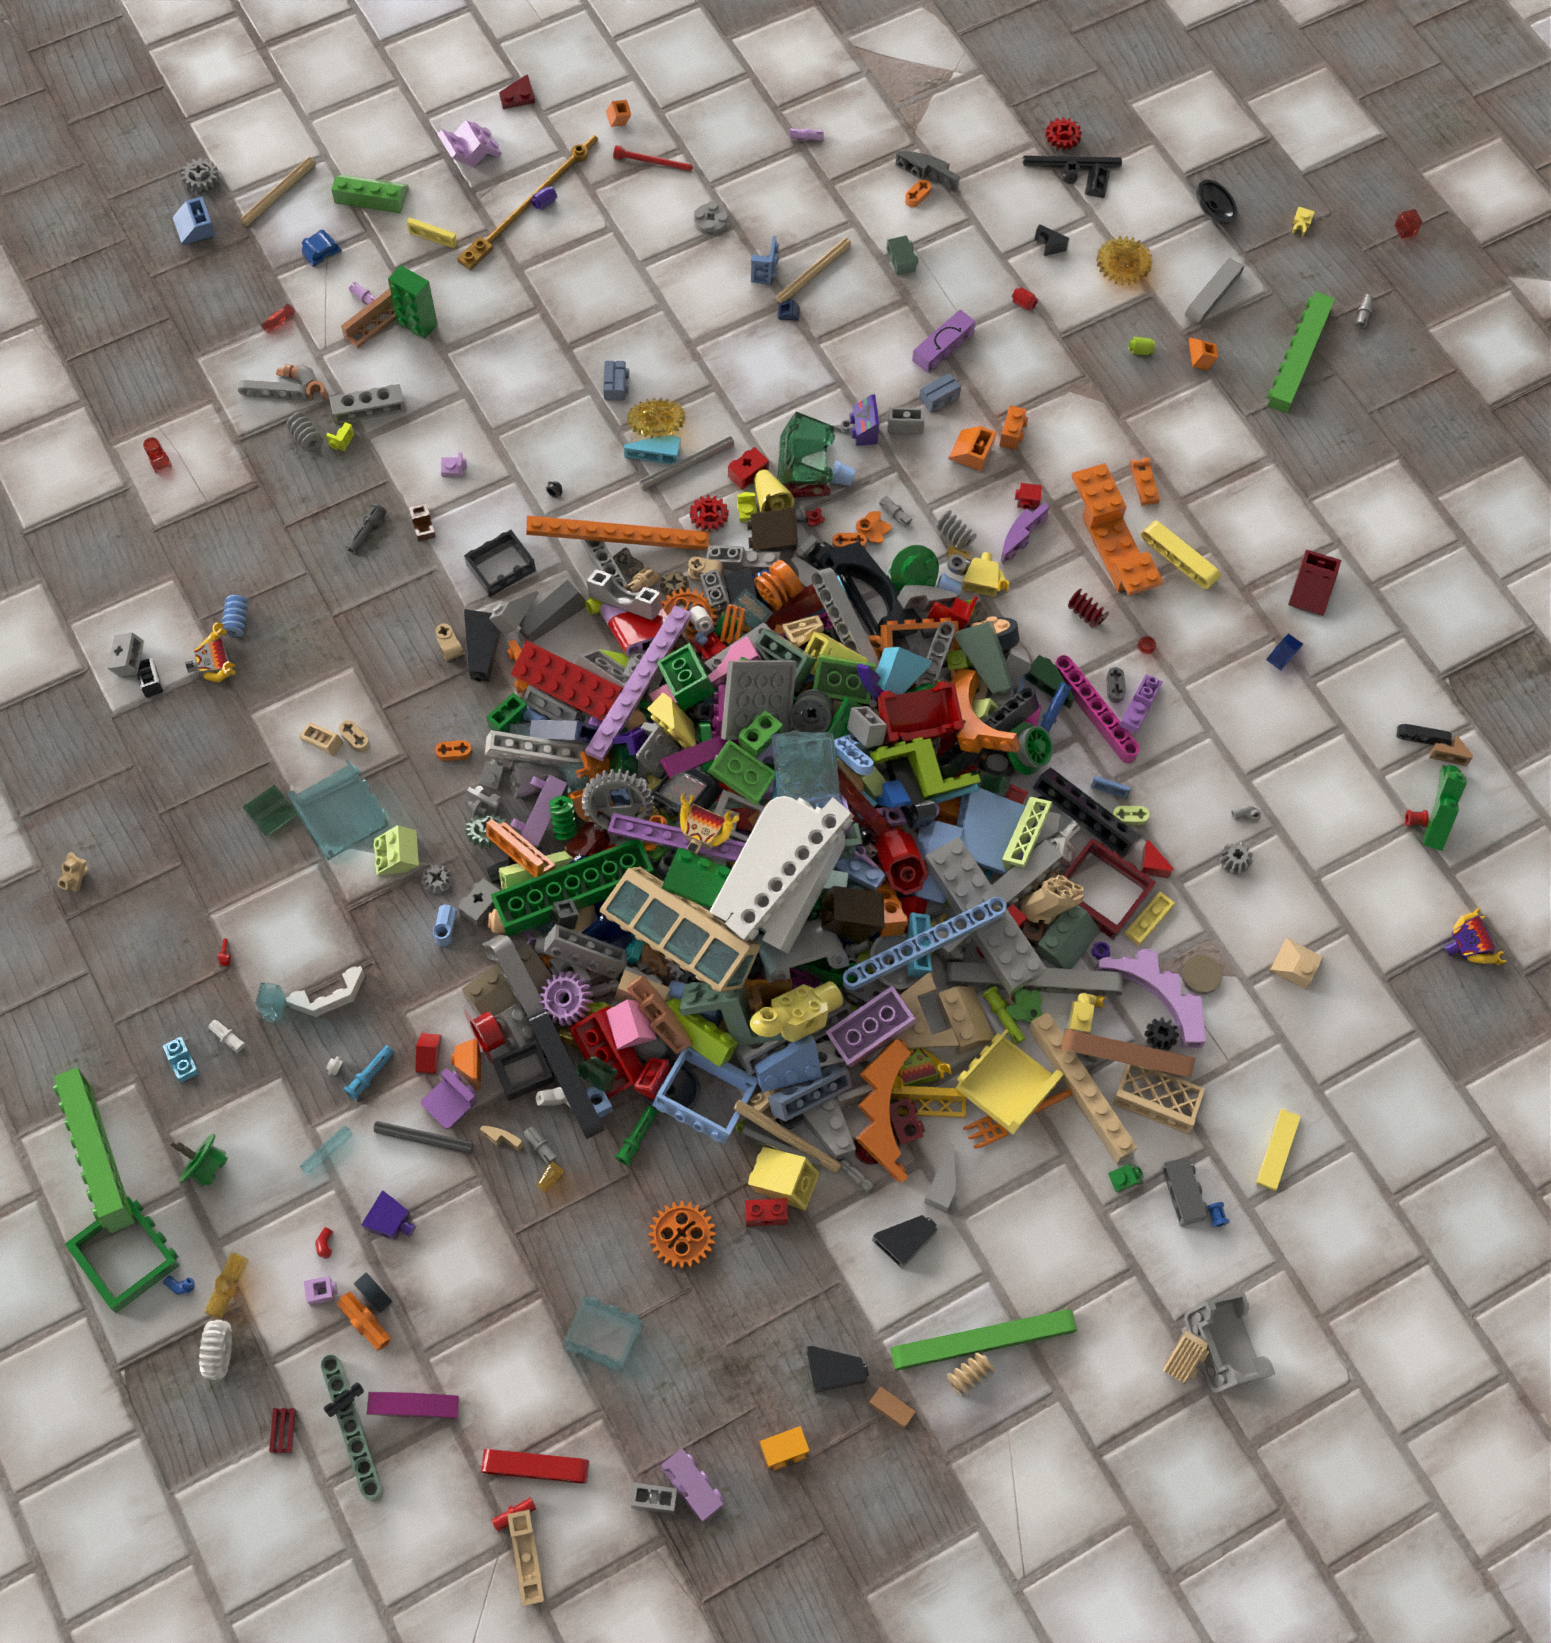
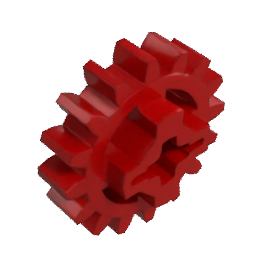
(1063, 133)
(709, 515)

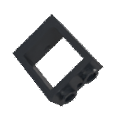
(516, 1055)

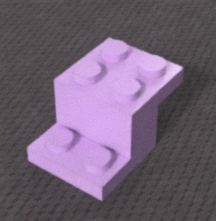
(470, 143)

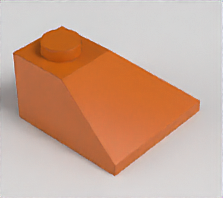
(468, 1062)

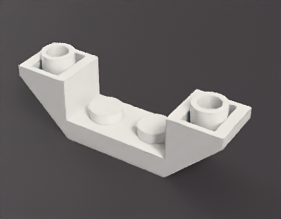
(299, 1000)

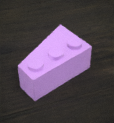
(692, 1485)

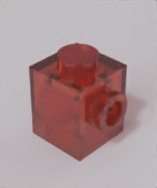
(1408, 223)

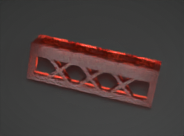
(797, 608)
(863, 807)

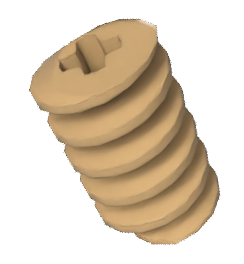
(969, 1373)

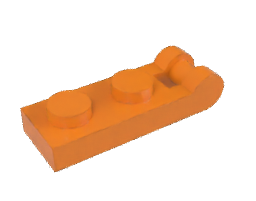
(1144, 481)

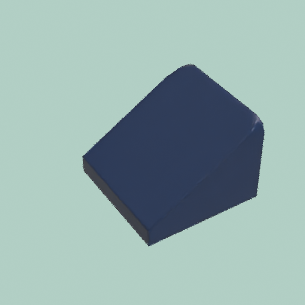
(789, 311)

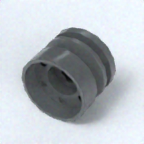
(804, 720)

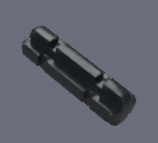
(344, 1399)

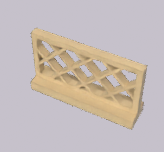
(1154, 1110)

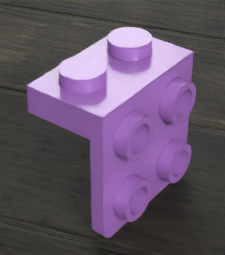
(449, 1099)

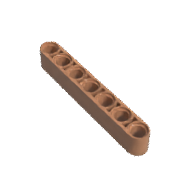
(1128, 1053)

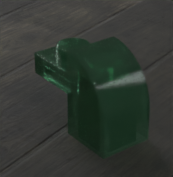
(993, 783)

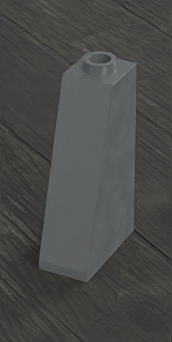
(552, 611)

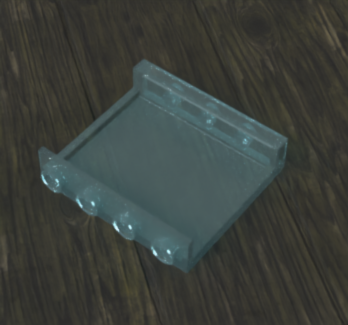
(339, 811)

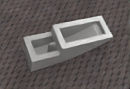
(924, 597)

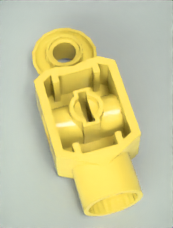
(797, 1012)

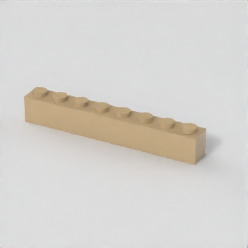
(1083, 1089)

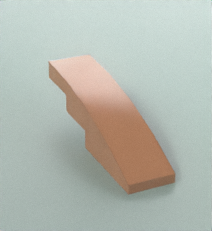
(660, 1014)

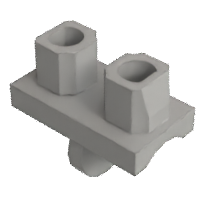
(480, 802)

